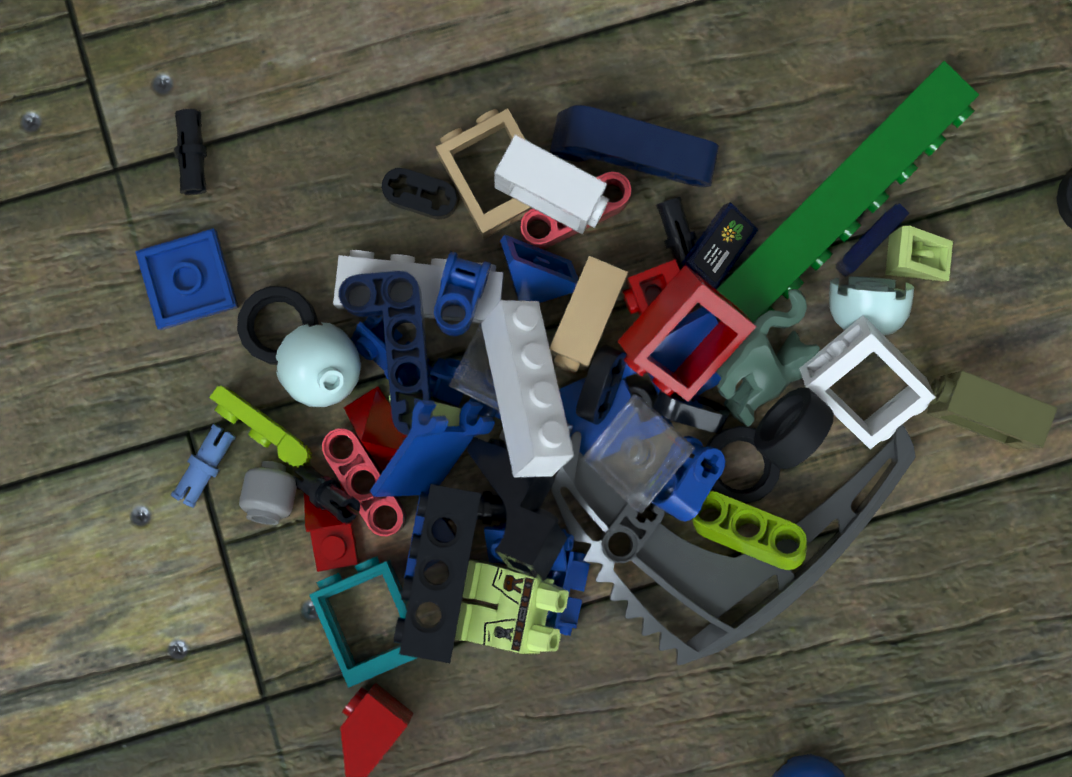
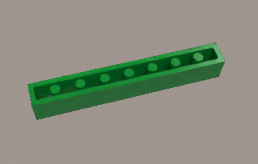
(850, 191)

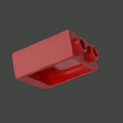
(665, 314)

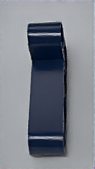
(633, 144)
(393, 316)

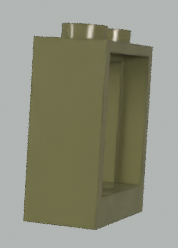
(991, 410)

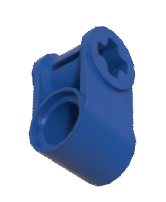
(461, 286)
(691, 483)

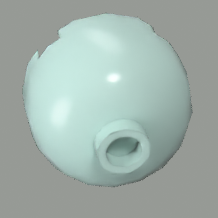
(875, 299)
(318, 365)

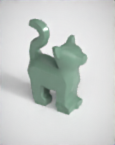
(757, 365)

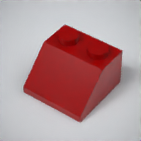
(371, 729)

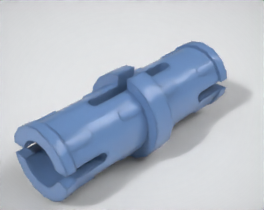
(203, 465)

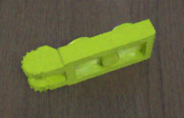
(263, 428)

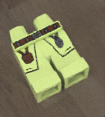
(520, 613)

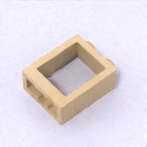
(457, 140)
(586, 315)

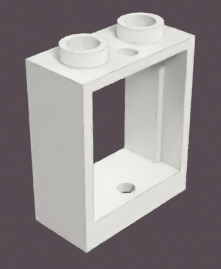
(551, 185)
(843, 355)

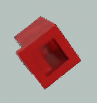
(658, 277)

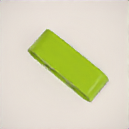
(763, 544)

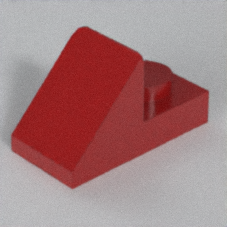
(331, 539)

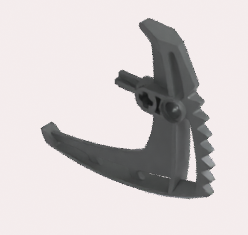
(706, 579)

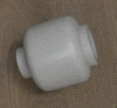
(268, 493)

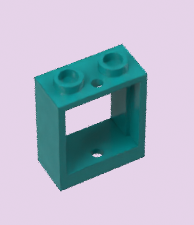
(358, 672)

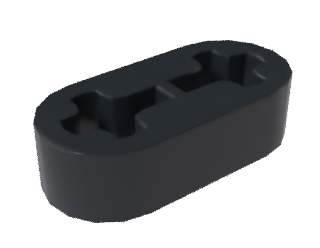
(422, 184)
(601, 384)
(698, 412)

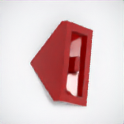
(374, 426)

